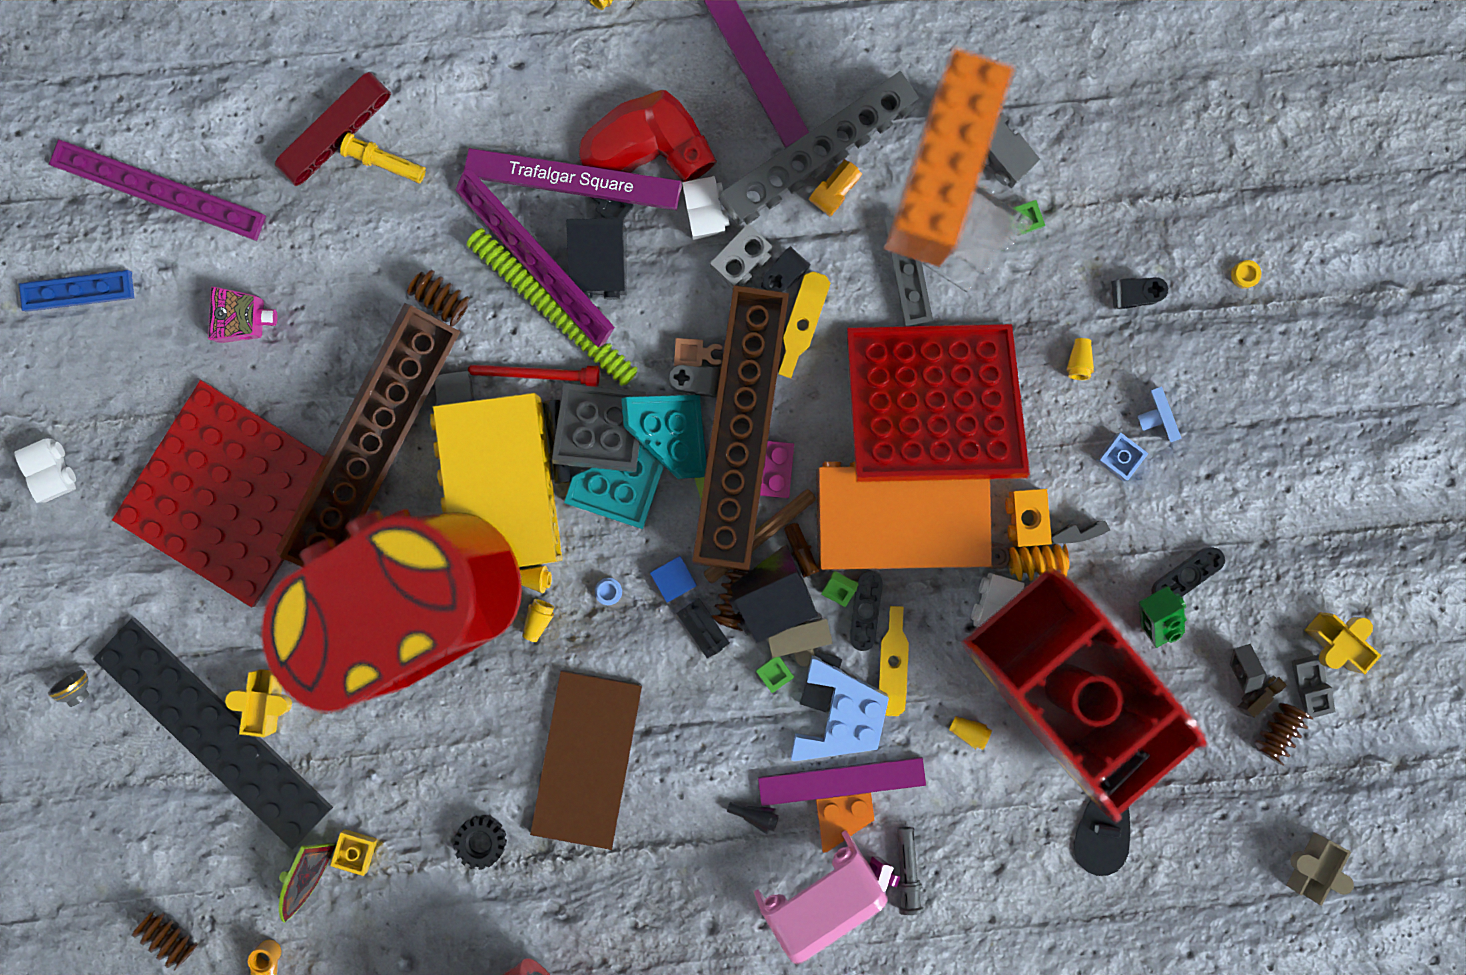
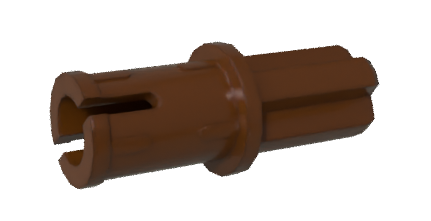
(801, 550)

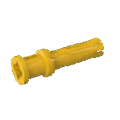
(371, 154)

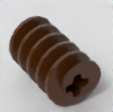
(438, 297)
(727, 616)
(1282, 732)
(164, 939)

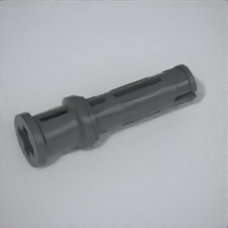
(909, 883)

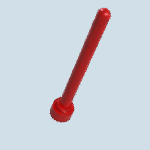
(588, 376)

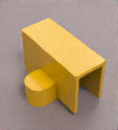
(1343, 642)
(259, 703)

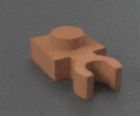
(691, 353)

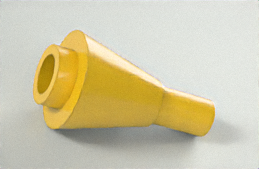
(536, 578)

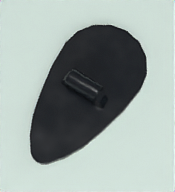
(1100, 842)

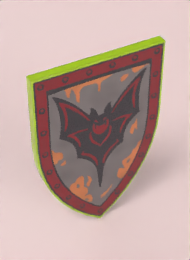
(303, 877)

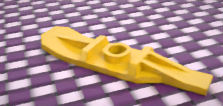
(806, 308)
(894, 678)

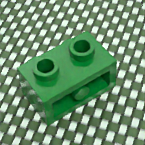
(1163, 617)

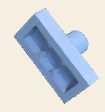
(1160, 416)

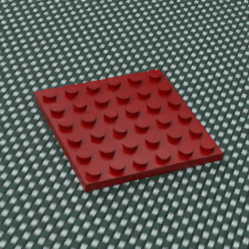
(936, 403)
(221, 493)

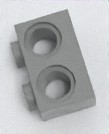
(736, 253)

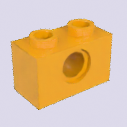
(1039, 530)

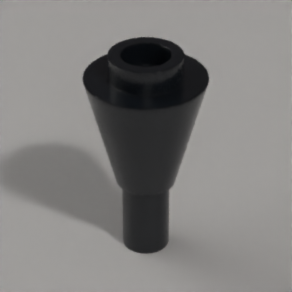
(760, 817)

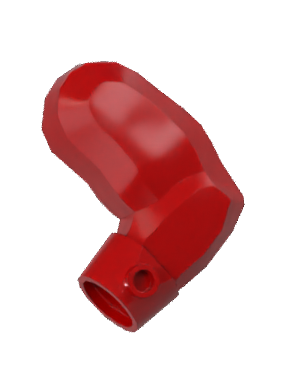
(644, 130)

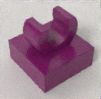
(884, 872)

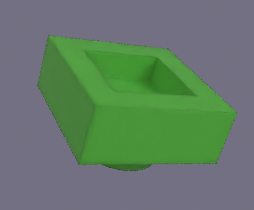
(1033, 212)
(839, 589)
(774, 674)

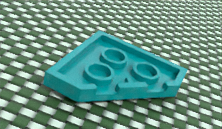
(669, 430)
(617, 493)

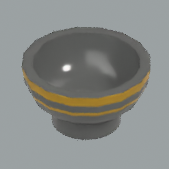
(71, 689)

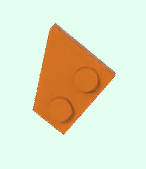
(843, 814)

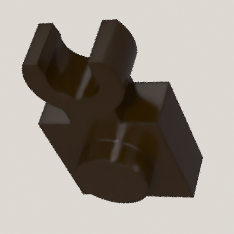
(1256, 701)

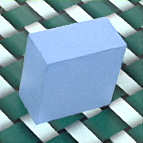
(1122, 457)

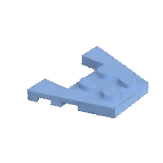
(853, 717)

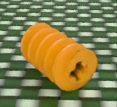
(1038, 560)

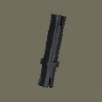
(551, 411)

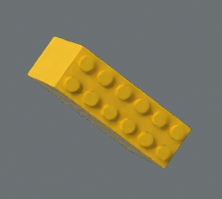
(500, 471)

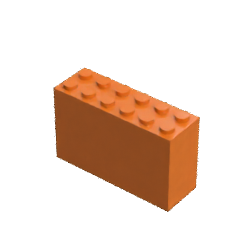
(949, 158)
(900, 522)

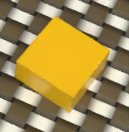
(353, 852)

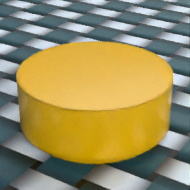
(1246, 274)

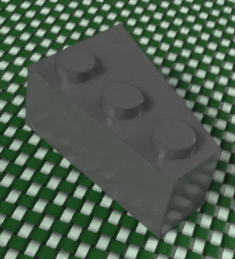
(1009, 154)

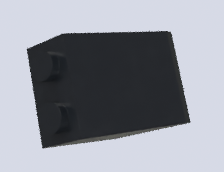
(598, 256)
(772, 597)

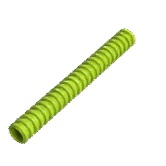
(533, 291)

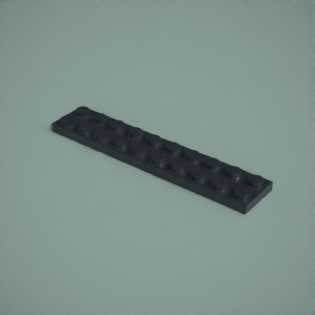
(212, 733)

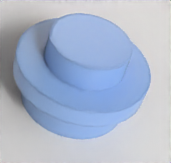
(608, 591)

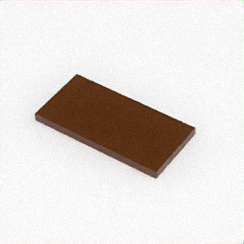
(586, 760)

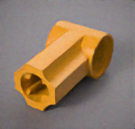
(831, 194)
(258, 964)

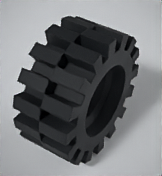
(474, 858)

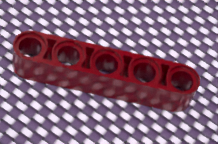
(329, 129)

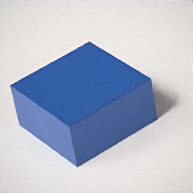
(673, 579)

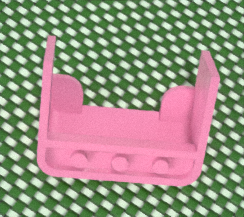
(826, 907)

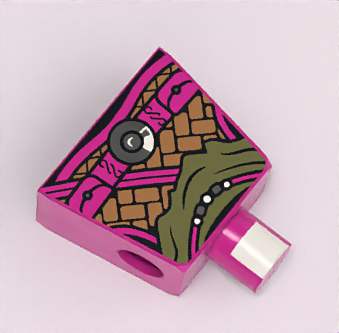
(237, 316)

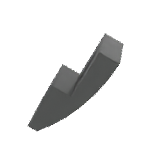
(1071, 534)
(1313, 687)

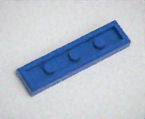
(76, 290)

